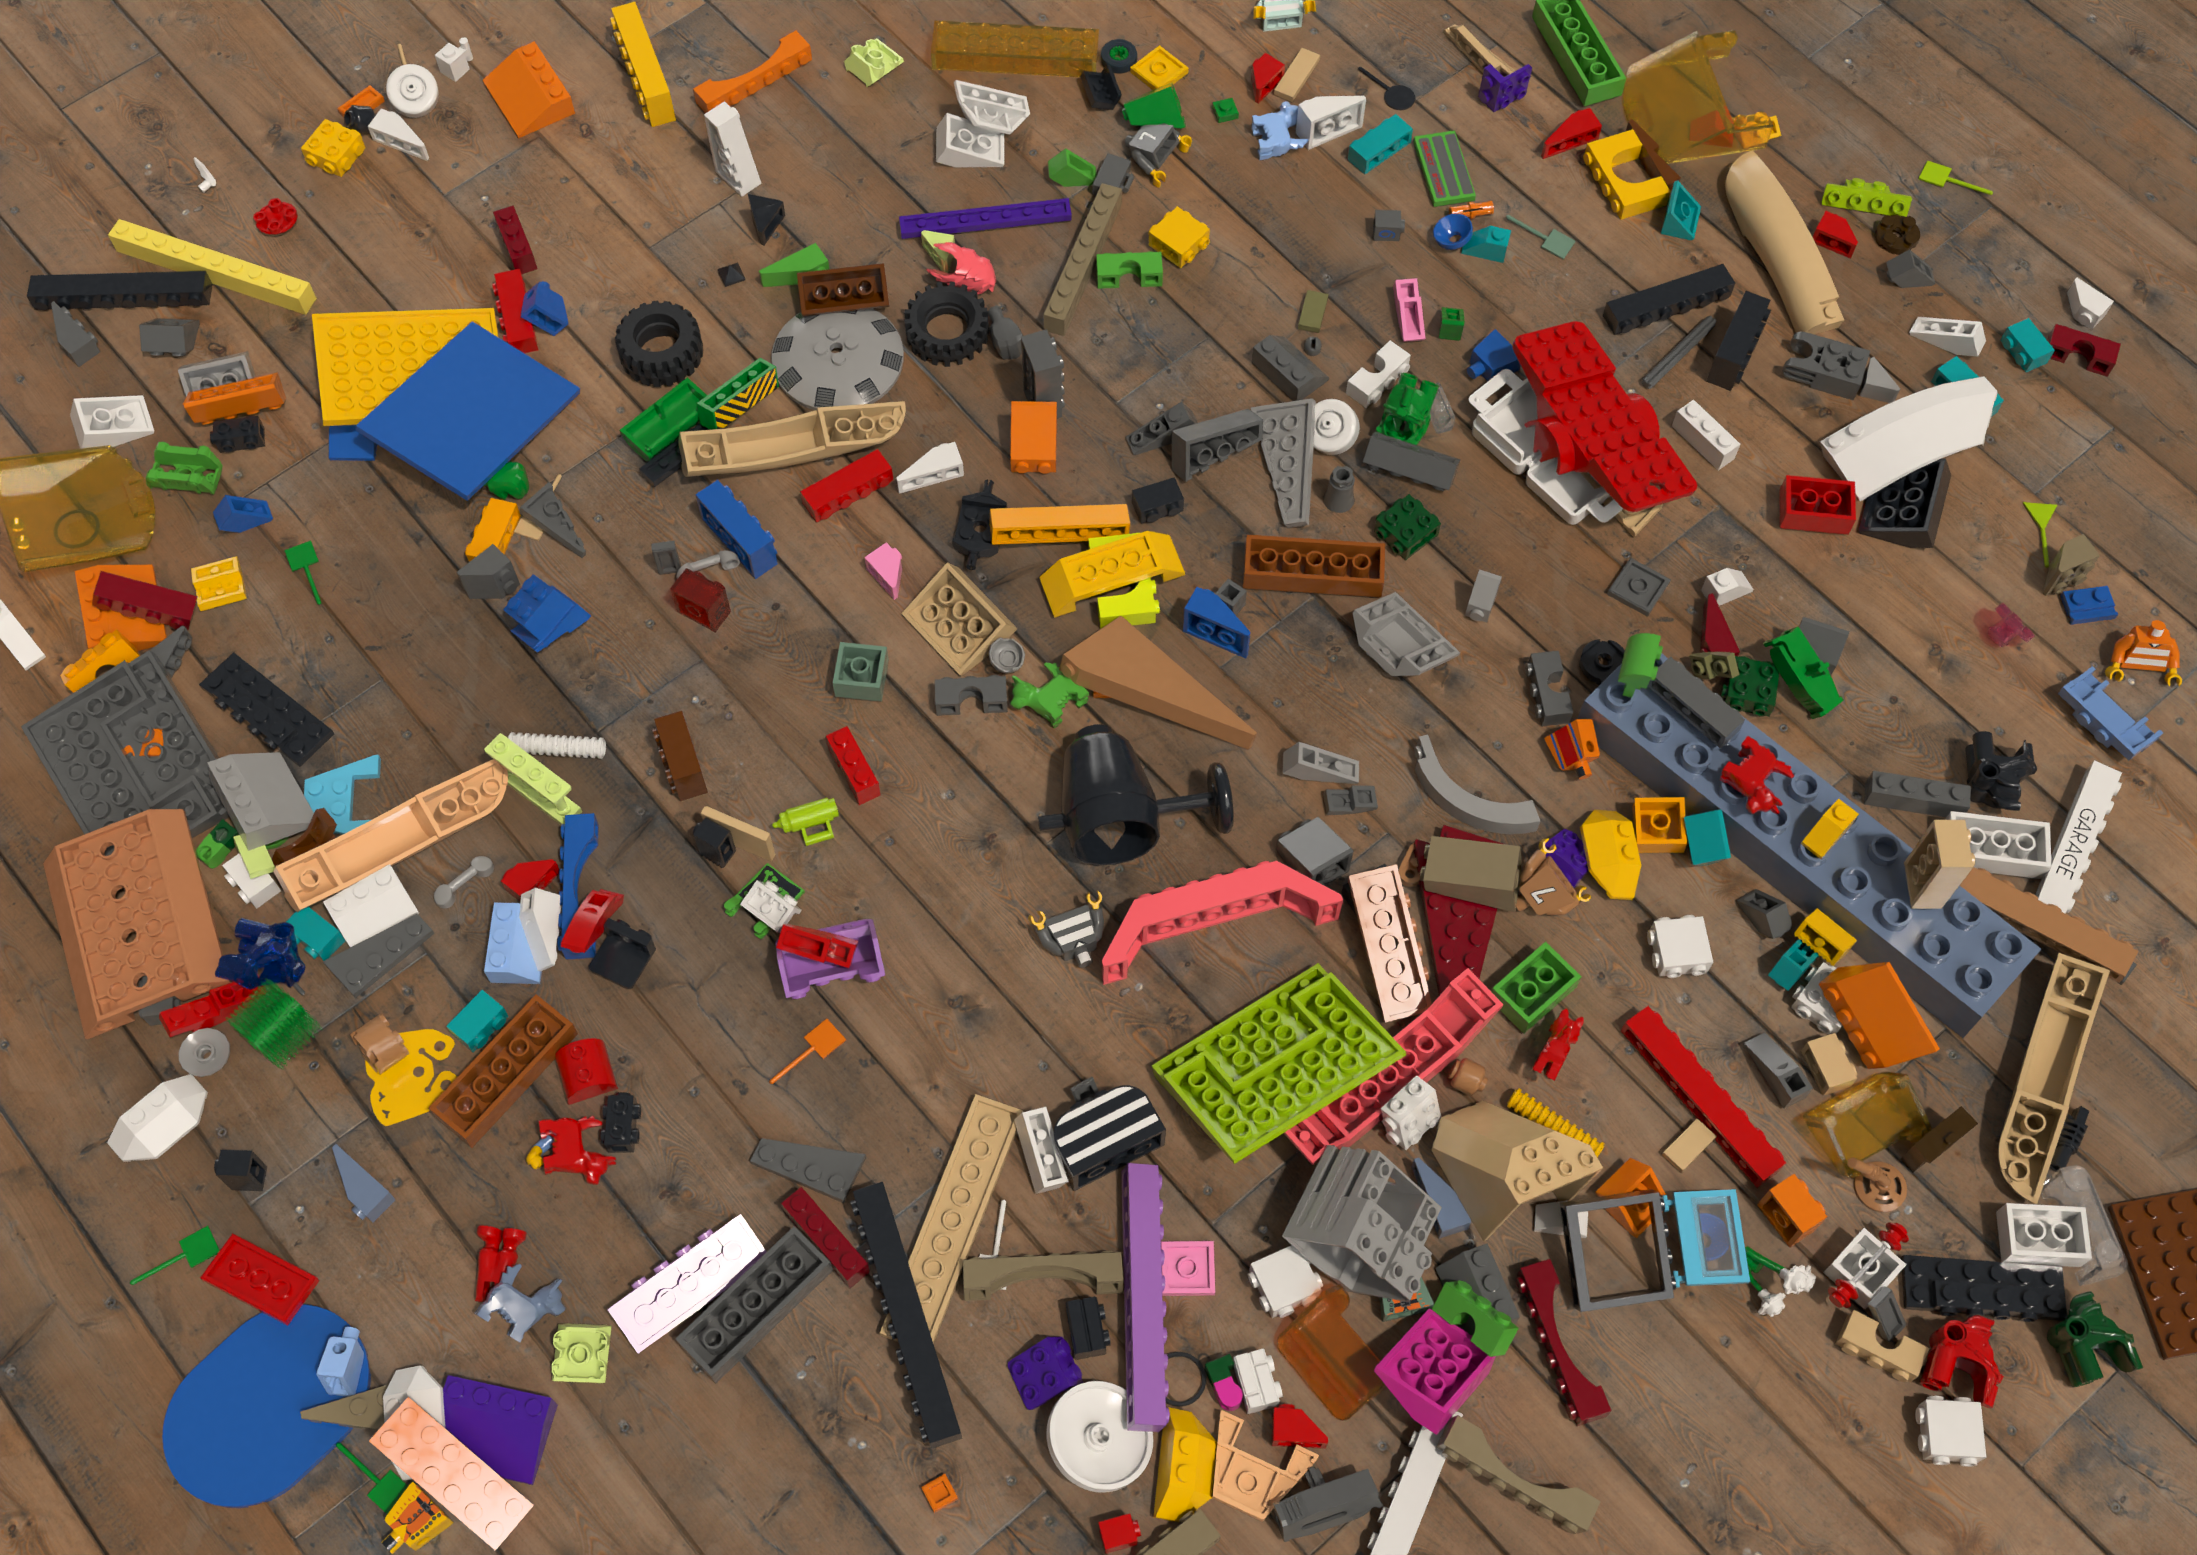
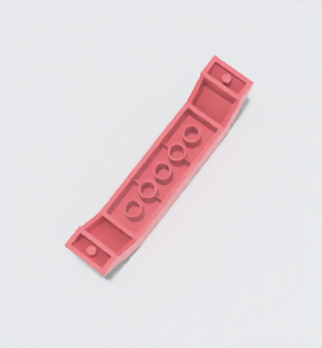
(1213, 903)
(1430, 1046)

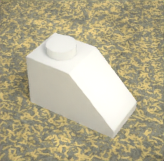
(2087, 303)
(1726, 585)

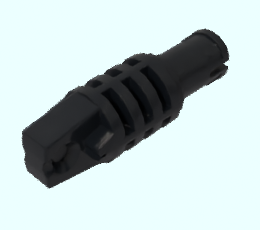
(2070, 1138)

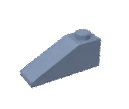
(362, 1190)
(1452, 1215)

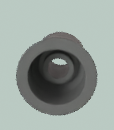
(1340, 490)

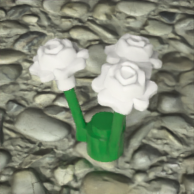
(1796, 1281)

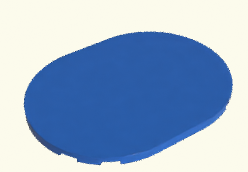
(237, 1418)

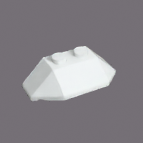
(991, 107)
(159, 1119)
(422, 1389)

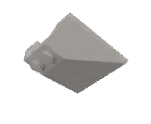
(1400, 637)

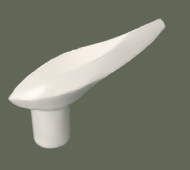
(209, 179)

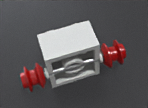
(1866, 1266)

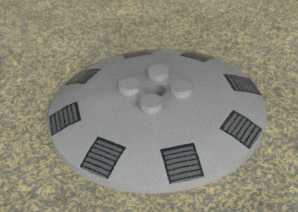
(855, 376)

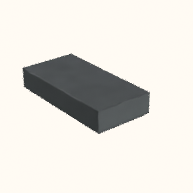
(666, 557)
(1887, 1313)

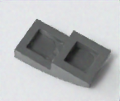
(1351, 801)

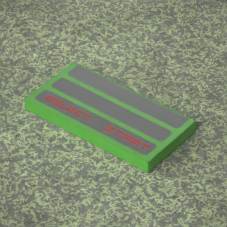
(1444, 168)

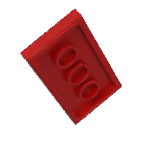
(260, 1279)

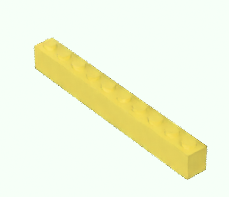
(221, 268)

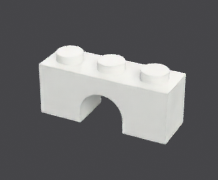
(1368, 386)

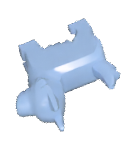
(1275, 131)

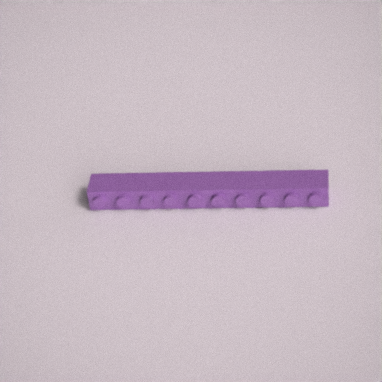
(1143, 1299)

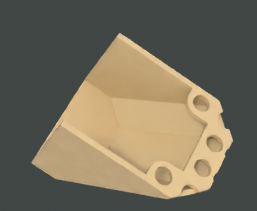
(1507, 1160)

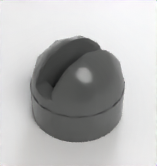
(1312, 351)

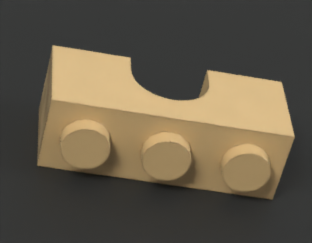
(1859, 1339)

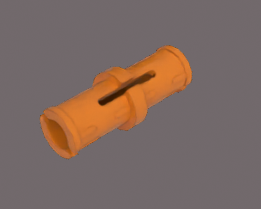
(1484, 209)

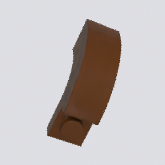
(318, 833)

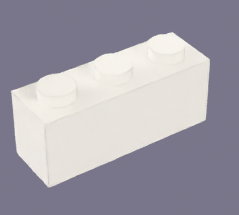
(1705, 435)
(1040, 1151)

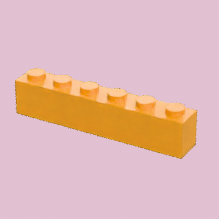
(1057, 523)

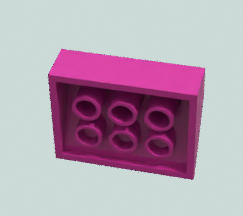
(1434, 1370)

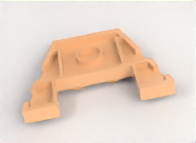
(1248, 1481)

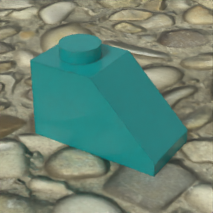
(1488, 244)

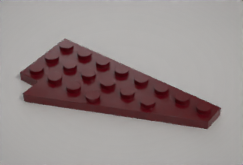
(1455, 927)

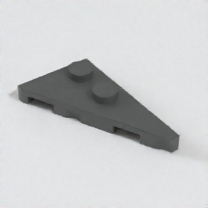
(549, 515)

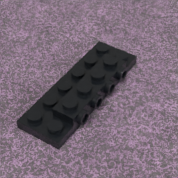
(266, 709)
(1984, 1288)

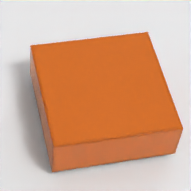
(939, 1493)

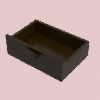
(1939, 1139)

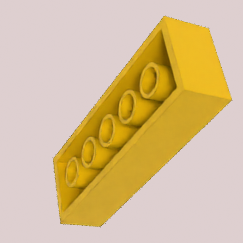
(642, 64)

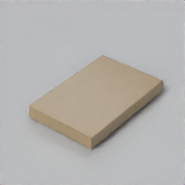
(744, 835)

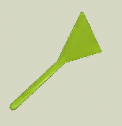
(2041, 514)

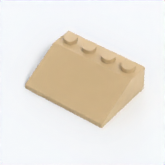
(957, 619)

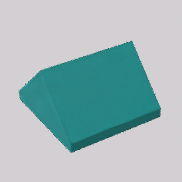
(1681, 214)
(1707, 838)

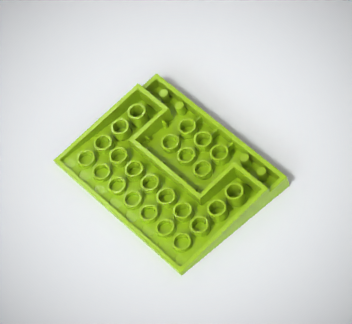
(1277, 1062)

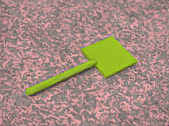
(1938, 175)

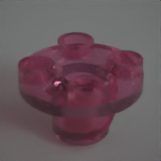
(2008, 627)

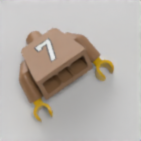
(1546, 886)

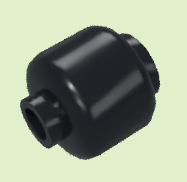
(359, 118)

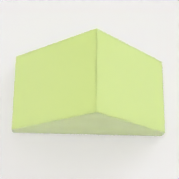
(941, 258)

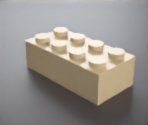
(1939, 864)

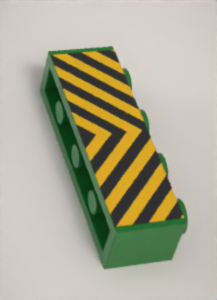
(738, 394)

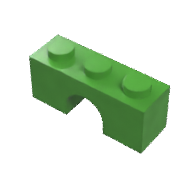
(1144, 265)
(1492, 1328)

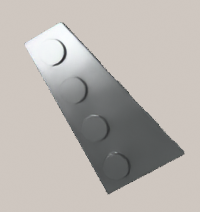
(813, 1167)

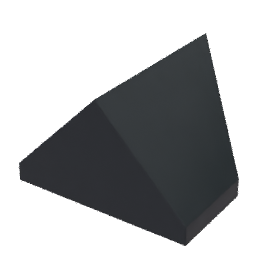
(766, 216)

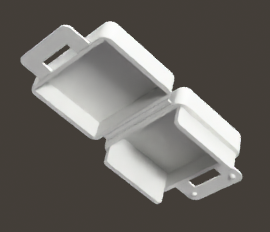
(1504, 434)

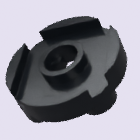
(1590, 661)

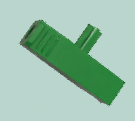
(1804, 672)

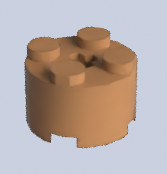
(379, 1044)

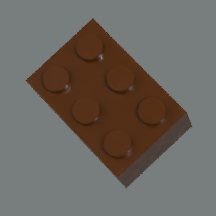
(679, 756)

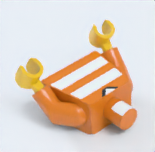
(2146, 650)

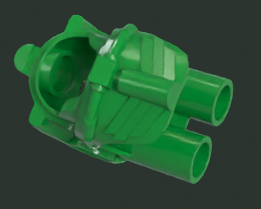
(1408, 405)

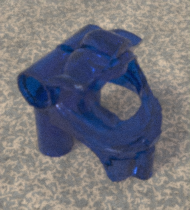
(261, 947)

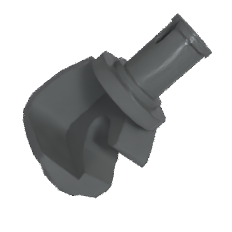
(1004, 335)

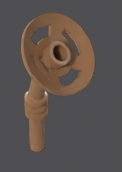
(1879, 1184)

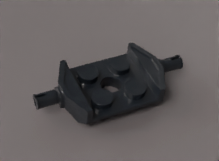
(976, 512)

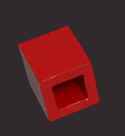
(1119, 1533)

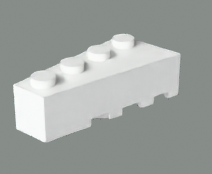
(730, 149)

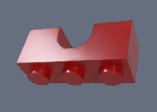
(854, 765)

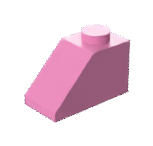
(886, 568)

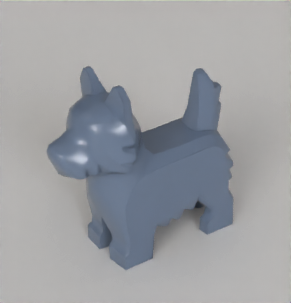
(517, 1308)

